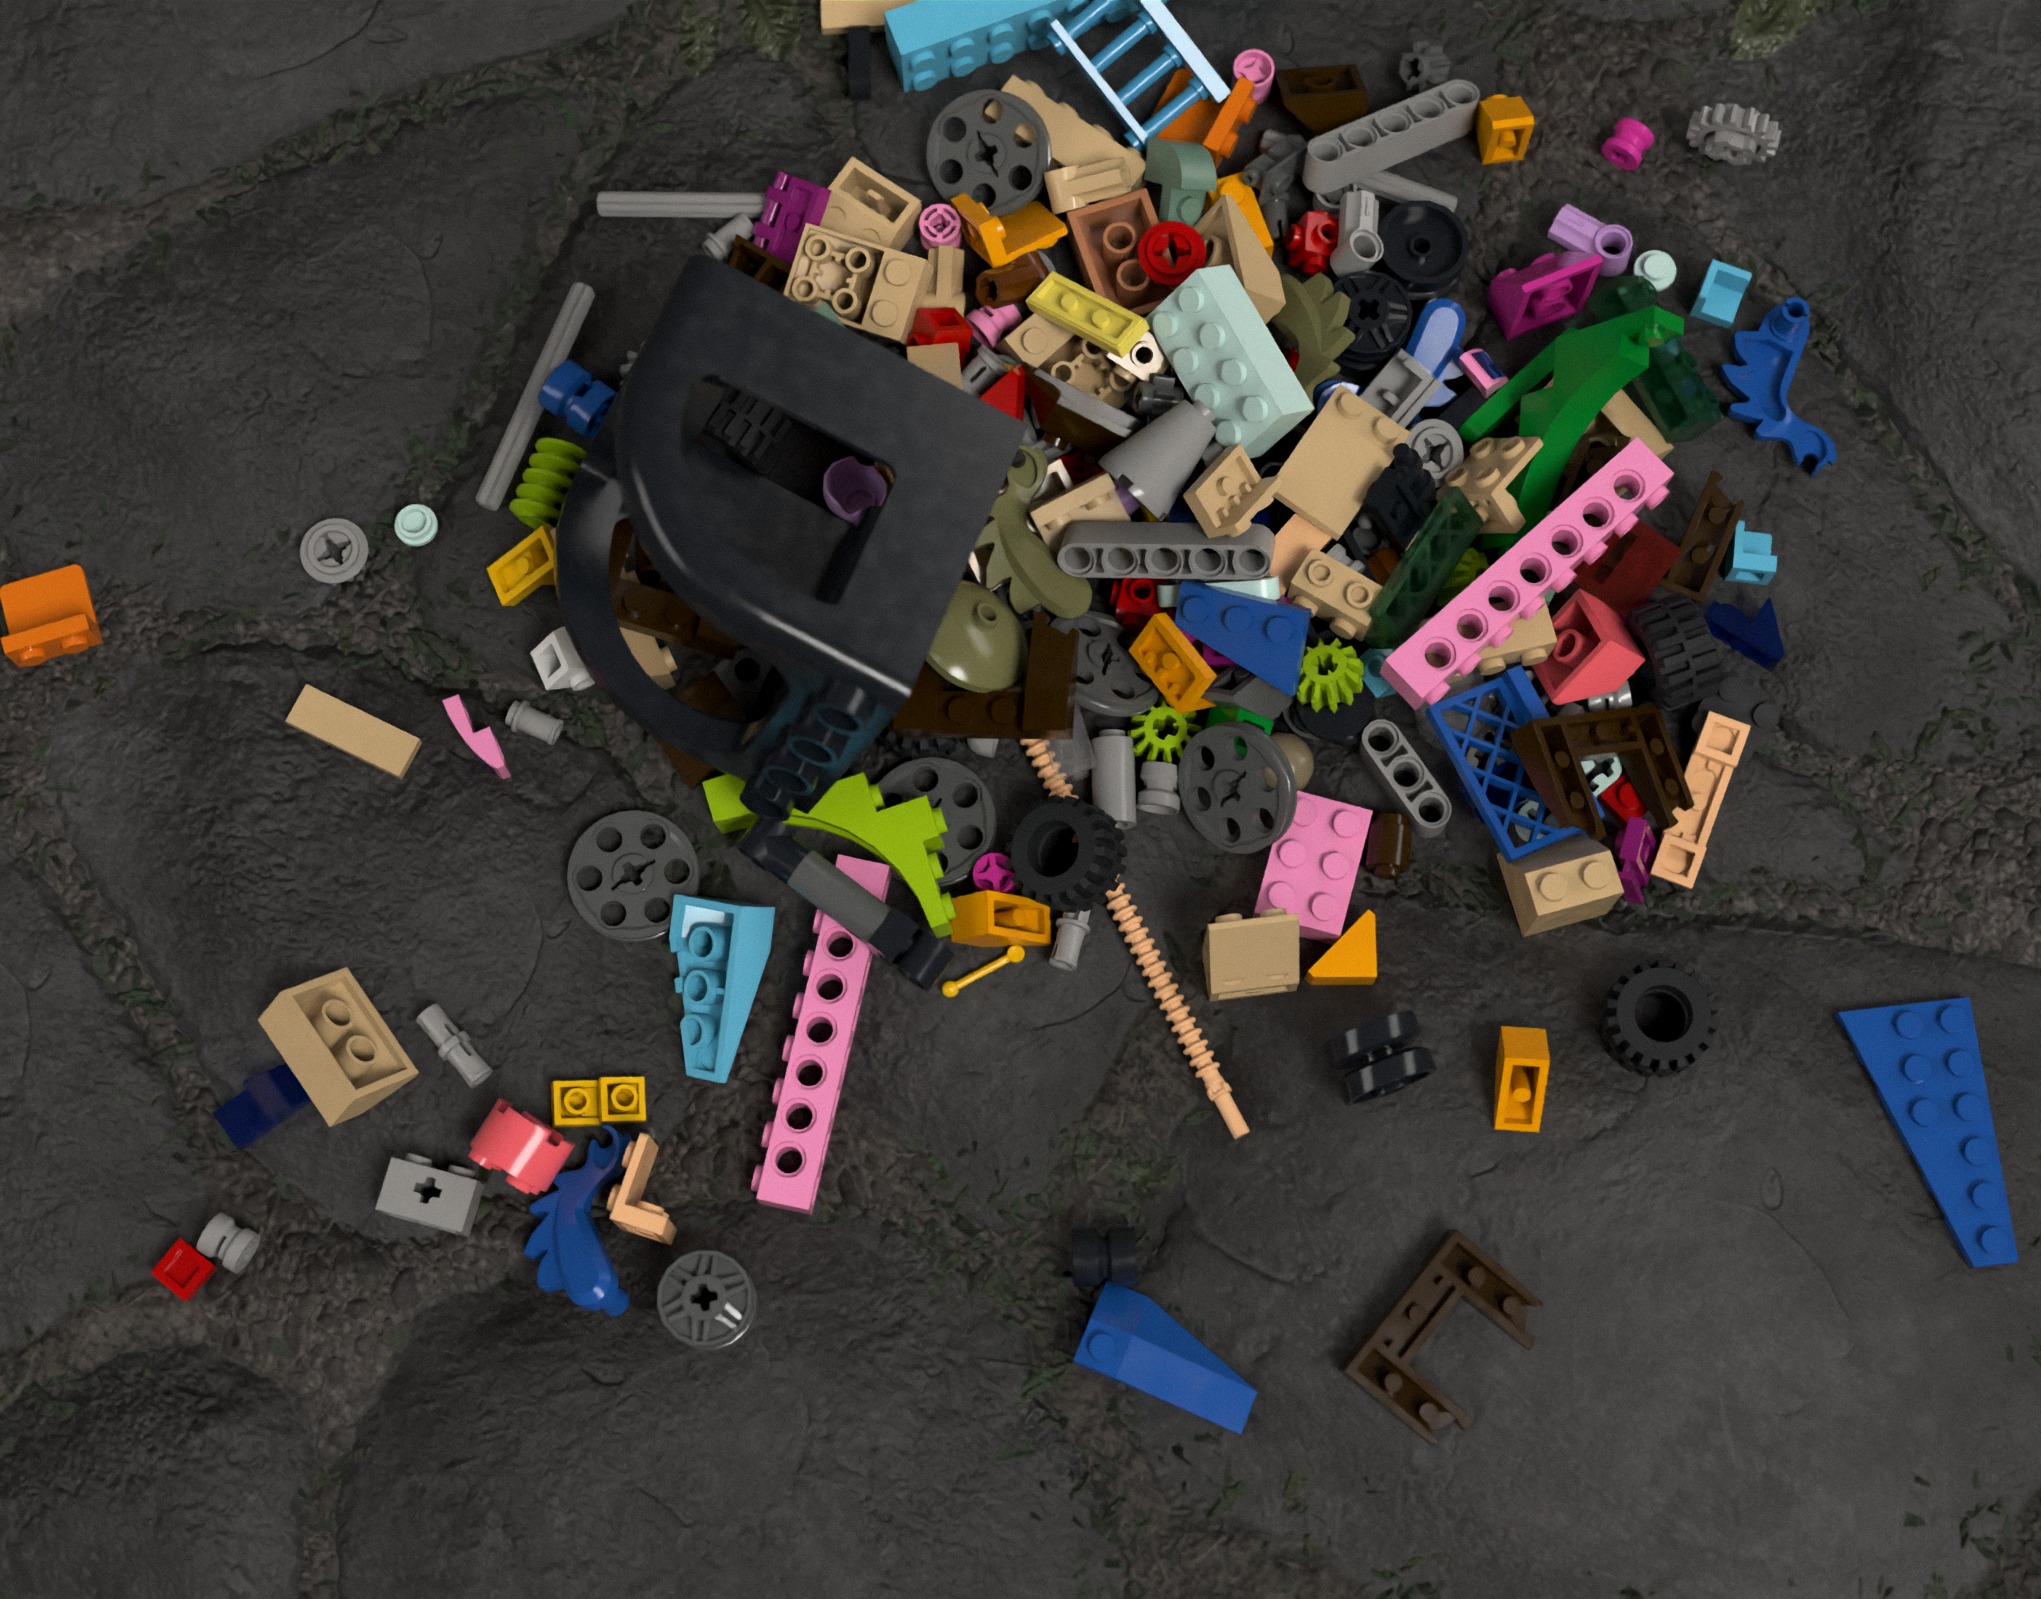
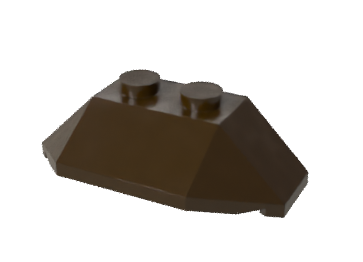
(1075, 417)

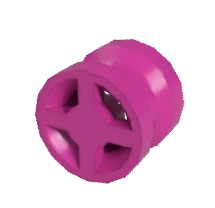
(1627, 143)
(993, 868)

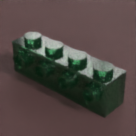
(1671, 384)

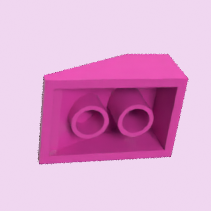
(1543, 292)

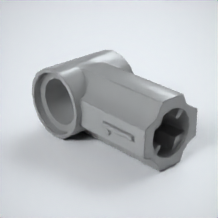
(1357, 235)

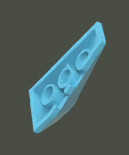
(720, 965)

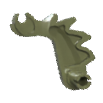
(1314, 325)
(1022, 555)

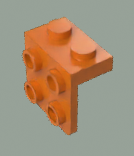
(1209, 122)
(49, 616)

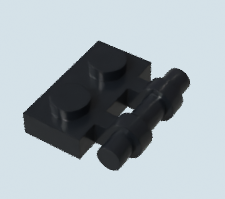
(1399, 495)

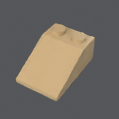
(1233, 242)
(1338, 461)

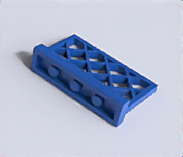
(1520, 705)

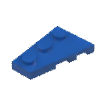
(1247, 629)

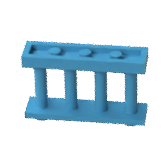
(1178, 51)

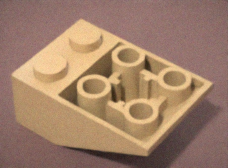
(871, 207)
(860, 281)
(1066, 358)
(1251, 955)

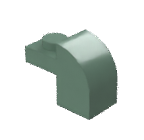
(1185, 176)

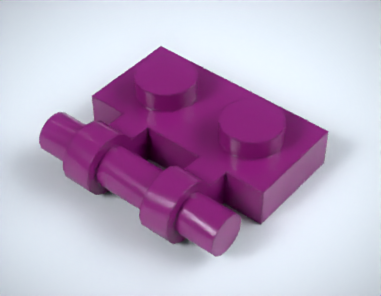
(787, 210)

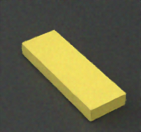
(1087, 314)

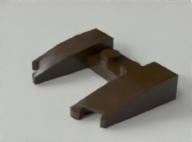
(1702, 541)
(658, 611)
(1038, 713)
(1556, 746)
(1448, 1272)

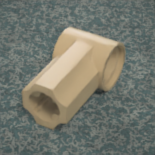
(1078, 186)
(947, 279)

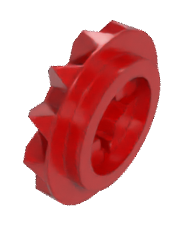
(1186, 242)

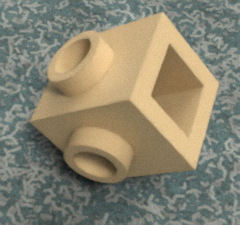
(1151, 361)

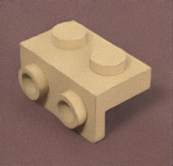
(1230, 494)
(1334, 594)

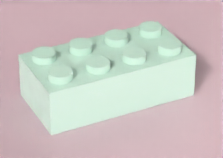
(1229, 360)

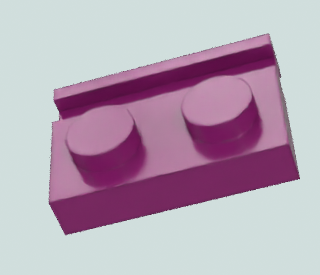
(1636, 853)

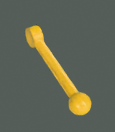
(1014, 954)

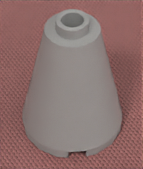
(1162, 456)

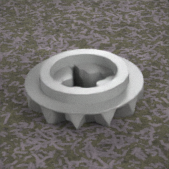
(1448, 455)
(315, 549)

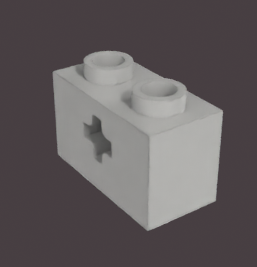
(450, 1212)

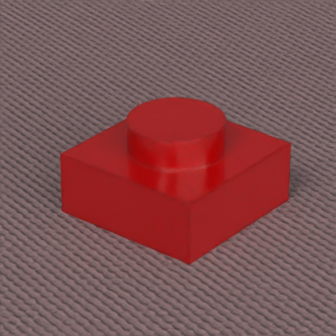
(1623, 800)
(184, 1270)

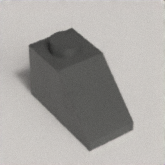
(1244, 690)

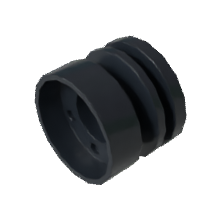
(1374, 339)

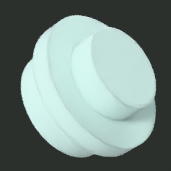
(1657, 268)
(416, 525)

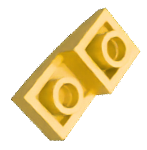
(598, 1102)

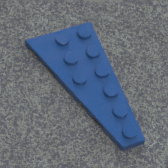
(1938, 1101)

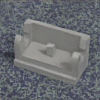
(1401, 388)

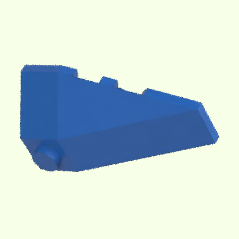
(1153, 1354)

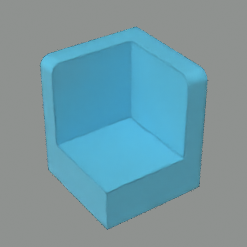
(1720, 294)
(1749, 557)

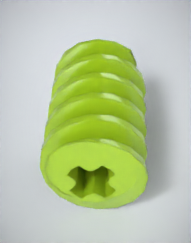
(545, 482)

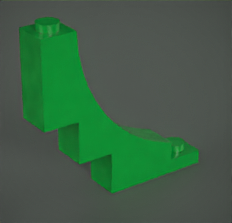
(1587, 374)

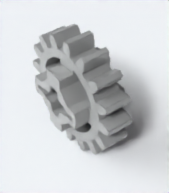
(1733, 134)

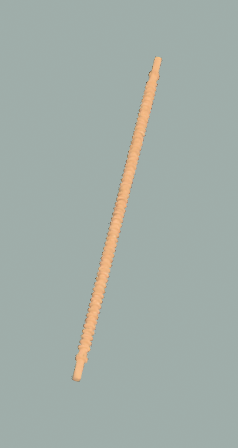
(1216, 1087)

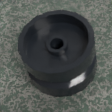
(1423, 250)
(1376, 1052)

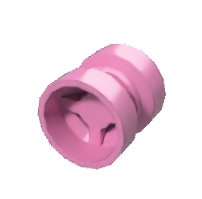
(1256, 67)
(940, 235)
(991, 323)

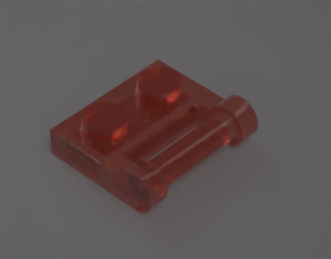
(1635, 573)

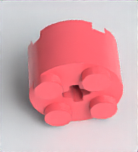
(521, 1147)

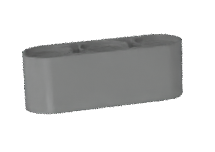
(1403, 758)

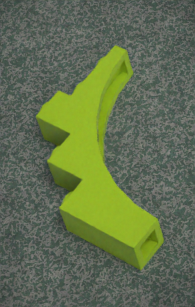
(851, 810)

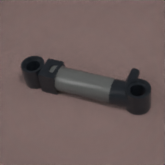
(884, 930)

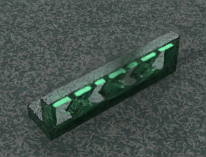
(1423, 571)

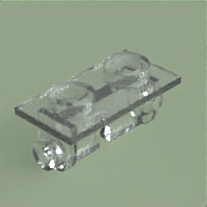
(1072, 756)

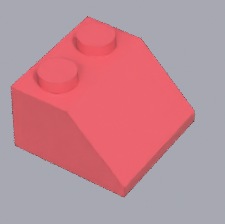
(1591, 652)

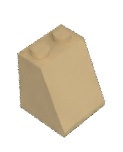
(1561, 884)

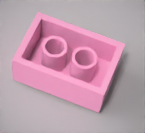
(1316, 866)

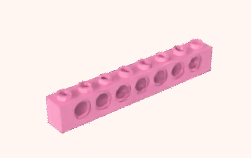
(1631, 468)
(799, 1189)

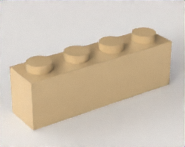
(1071, 137)

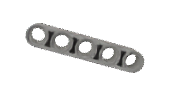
(1390, 136)
(1148, 561)

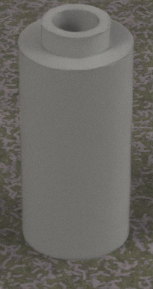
(1115, 777)

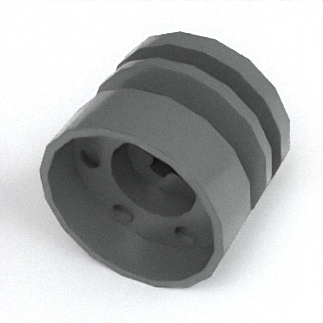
(729, 1316)

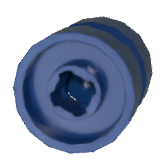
(574, 395)

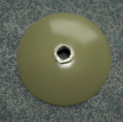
(979, 642)

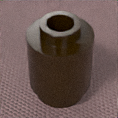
(1389, 846)

